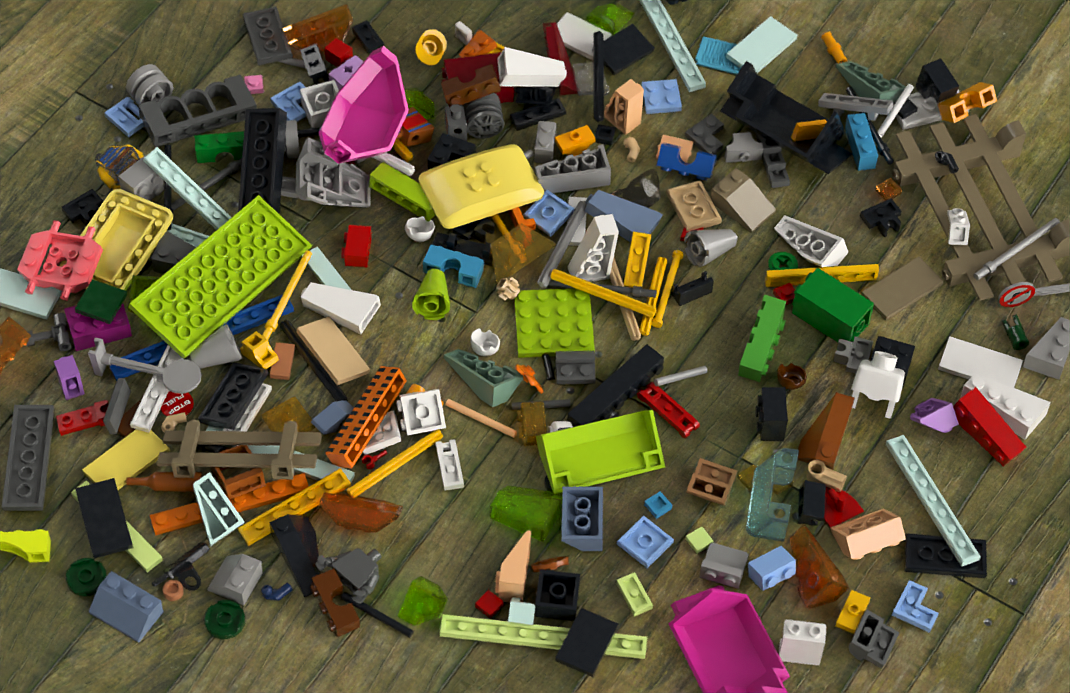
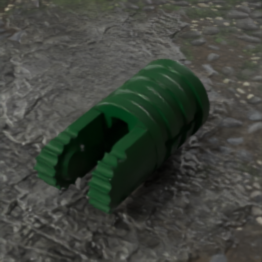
(1016, 334)

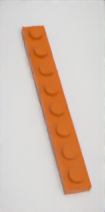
(190, 514)

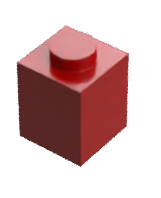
(338, 52)

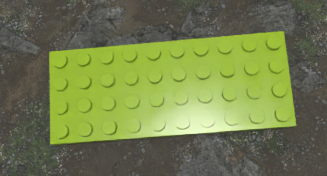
(220, 276)

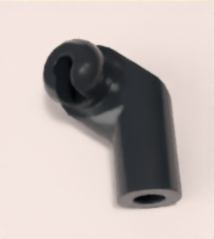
(948, 160)

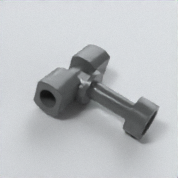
(58, 333)

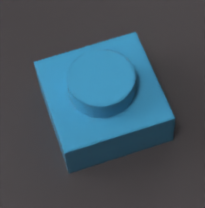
(658, 505)

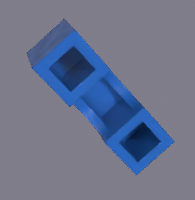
(670, 159)

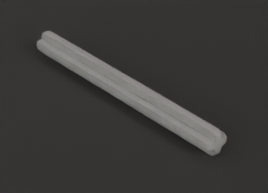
(562, 244)

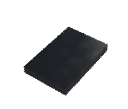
(625, 49)
(586, 642)

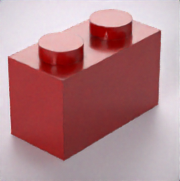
(357, 246)

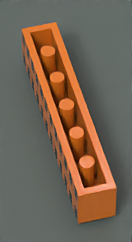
(366, 417)

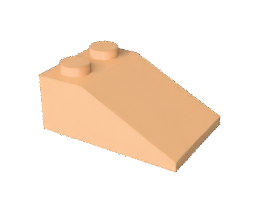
(513, 574)

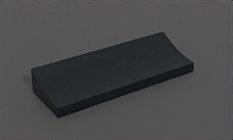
(263, 156)

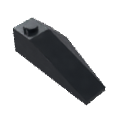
(299, 548)

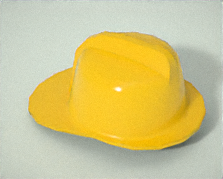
(431, 47)

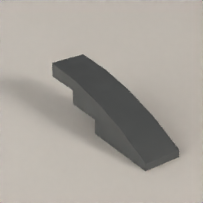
(773, 163)

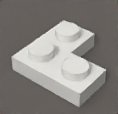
(386, 435)

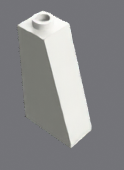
(528, 69)
(342, 305)

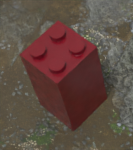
(465, 68)

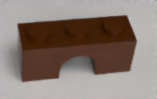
(483, 84)
(340, 618)

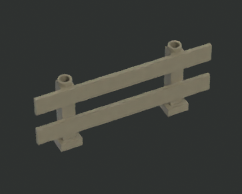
(281, 463)

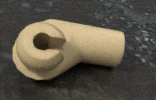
(172, 420)

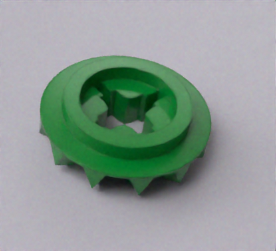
(782, 258)

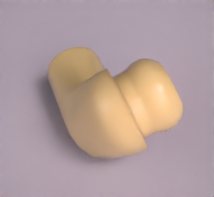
(632, 144)

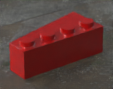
(987, 427)

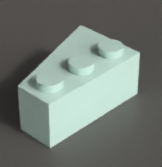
(215, 509)

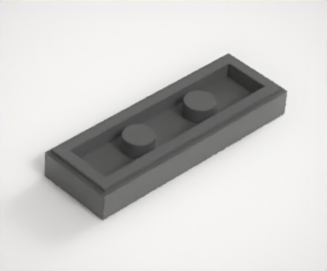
(117, 406)

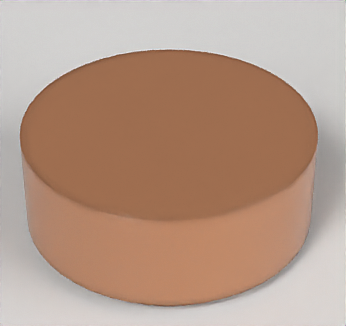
(173, 590)

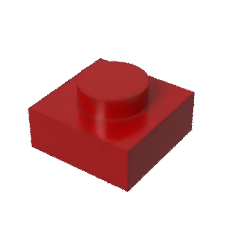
(785, 293)

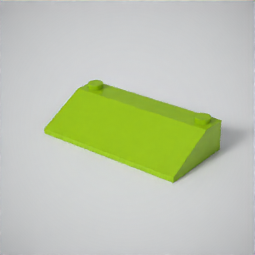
(601, 451)

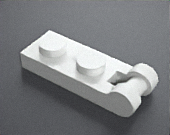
(449, 465)

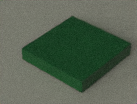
(101, 301)

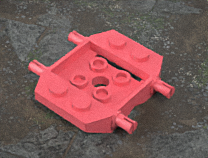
(79, 251)

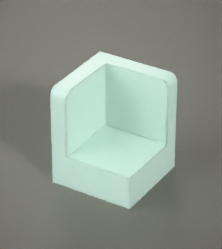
(521, 612)

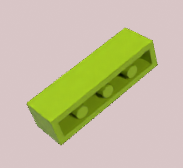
(401, 190)

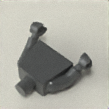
(355, 571)

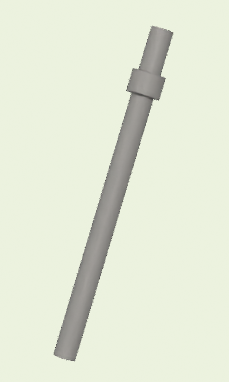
(990, 266)

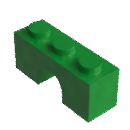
(212, 144)

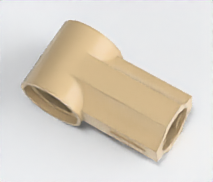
(826, 476)

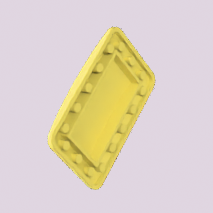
(480, 185)
(128, 233)

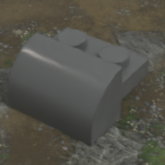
(575, 367)
(873, 639)

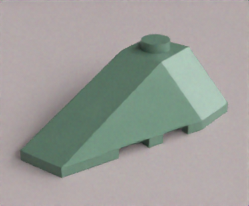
(870, 84)
(487, 381)

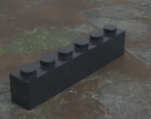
(618, 387)

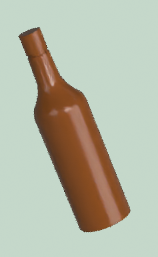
(165, 482)

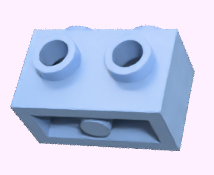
(771, 568)

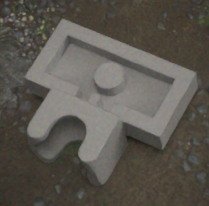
(853, 354)

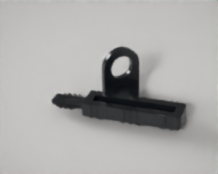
(183, 567)

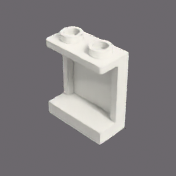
(802, 642)

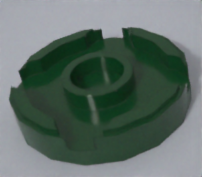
(85, 576)
(224, 619)

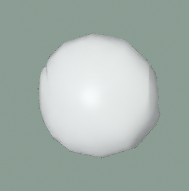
(419, 229)
(484, 342)

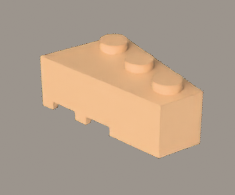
(625, 107)

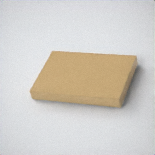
(693, 206)

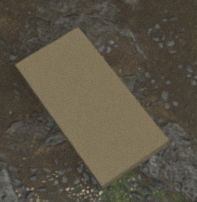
(902, 288)

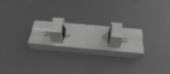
(853, 103)

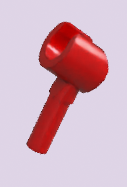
(366, 458)

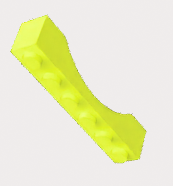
(30, 545)

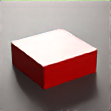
(489, 604)

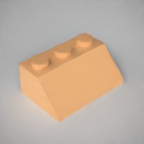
(868, 533)

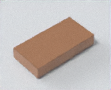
(282, 368)

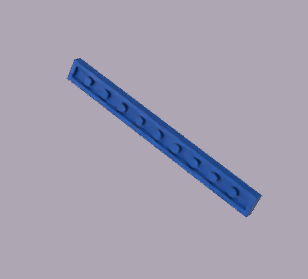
(238, 323)

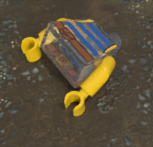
(115, 162)

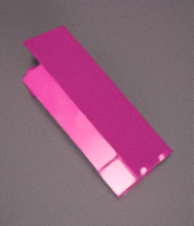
(727, 643)

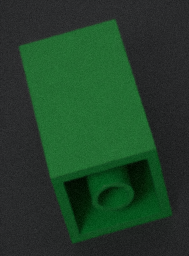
(831, 307)

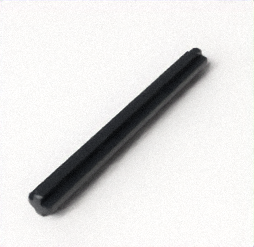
(598, 76)
(311, 360)

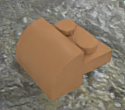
(712, 482)

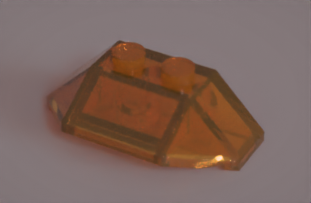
(320, 29)
(360, 512)

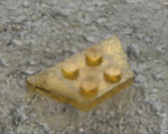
(517, 250)

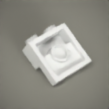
(421, 411)

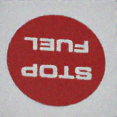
(177, 403)

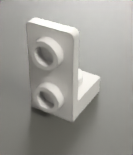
(958, 227)

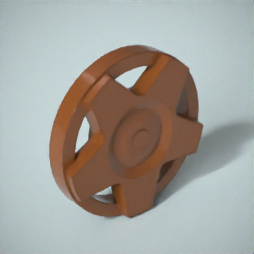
(550, 563)

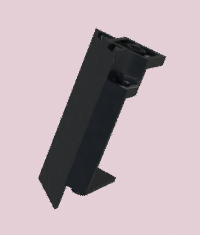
(774, 116)

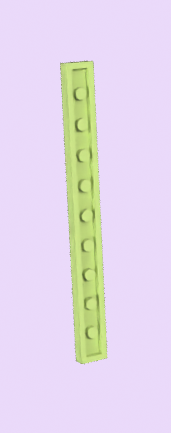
(531, 635)

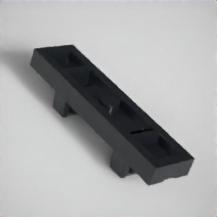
(464, 246)

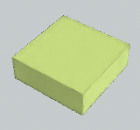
(699, 540)

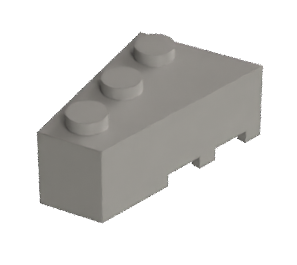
(1051, 351)

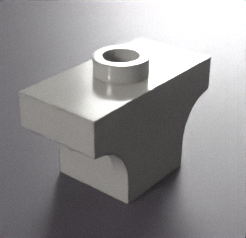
(743, 148)

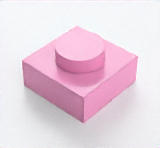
(254, 84)

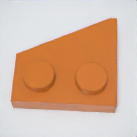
(478, 45)

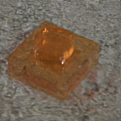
(888, 189)

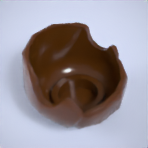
(791, 376)

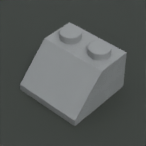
(236, 578)

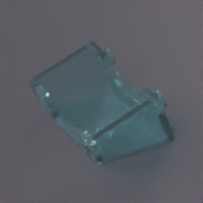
(760, 519)

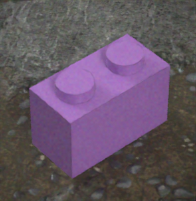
(69, 377)

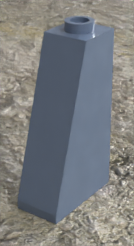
(627, 215)

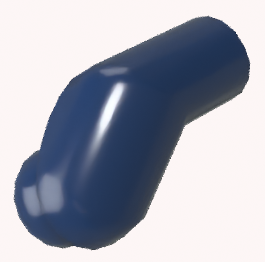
(276, 594)

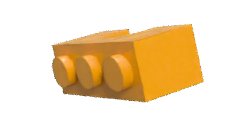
(976, 96)

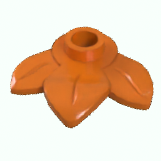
(528, 376)

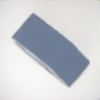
(332, 416)

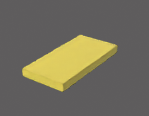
(126, 458)

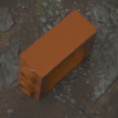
(241, 483)

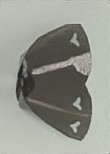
(646, 194)

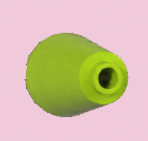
(432, 296)

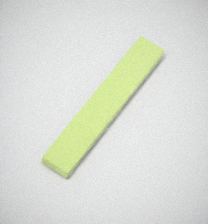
(142, 551)

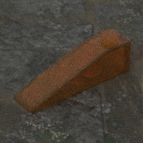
(817, 574)

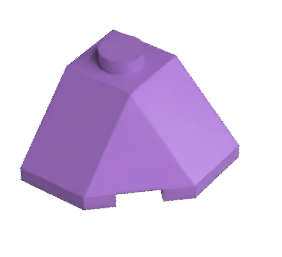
(935, 414)

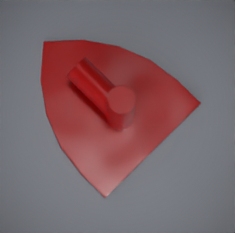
(840, 507)

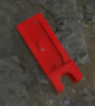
(82, 418)

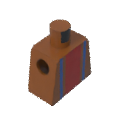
(415, 129)

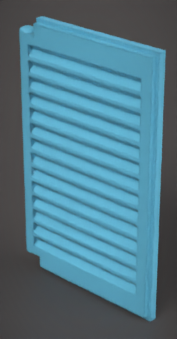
(713, 55)

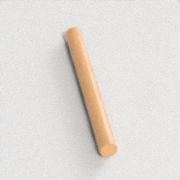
(481, 418)

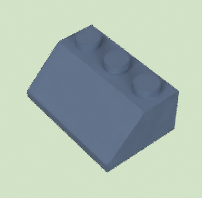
(583, 517)
(125, 607)

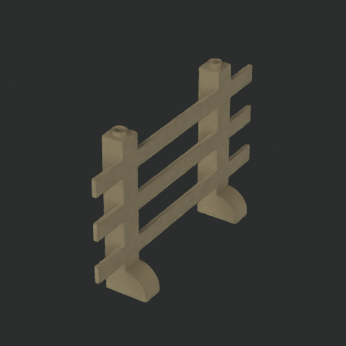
(982, 152)

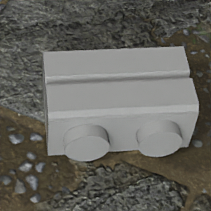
(545, 142)

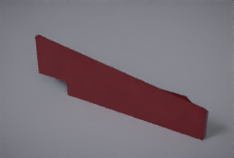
(556, 50)

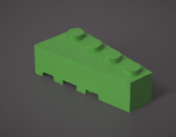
(763, 339)

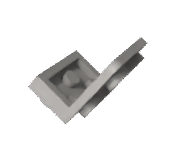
(723, 565)

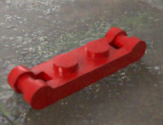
(668, 409)

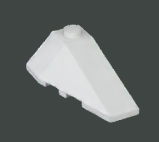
(812, 243)

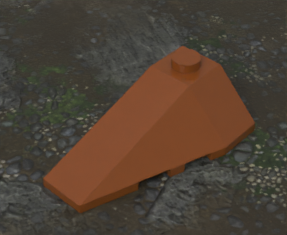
(826, 433)

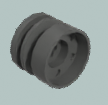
(484, 116)

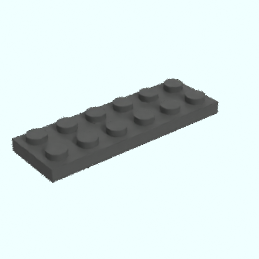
(28, 458)

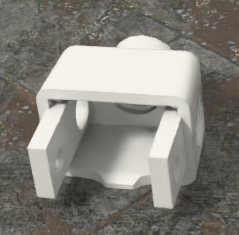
(879, 380)

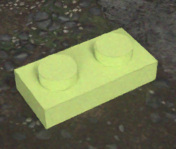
(634, 594)

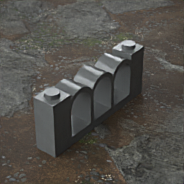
(161, 133)

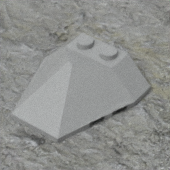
(327, 181)

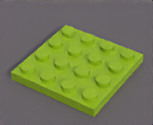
(553, 322)

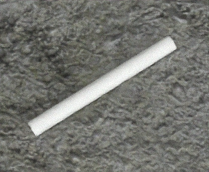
(890, 117)

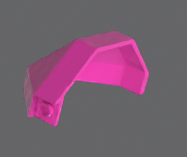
(366, 111)

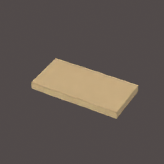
(333, 350)

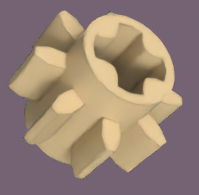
(508, 288)

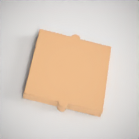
(686, 146)

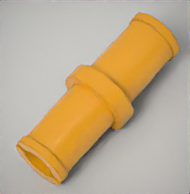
(833, 47)

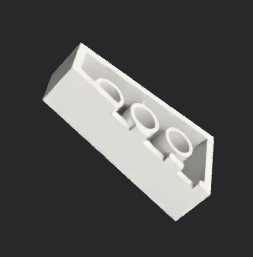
(596, 250)
(1016, 407)

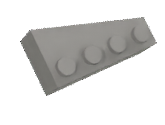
(575, 172)

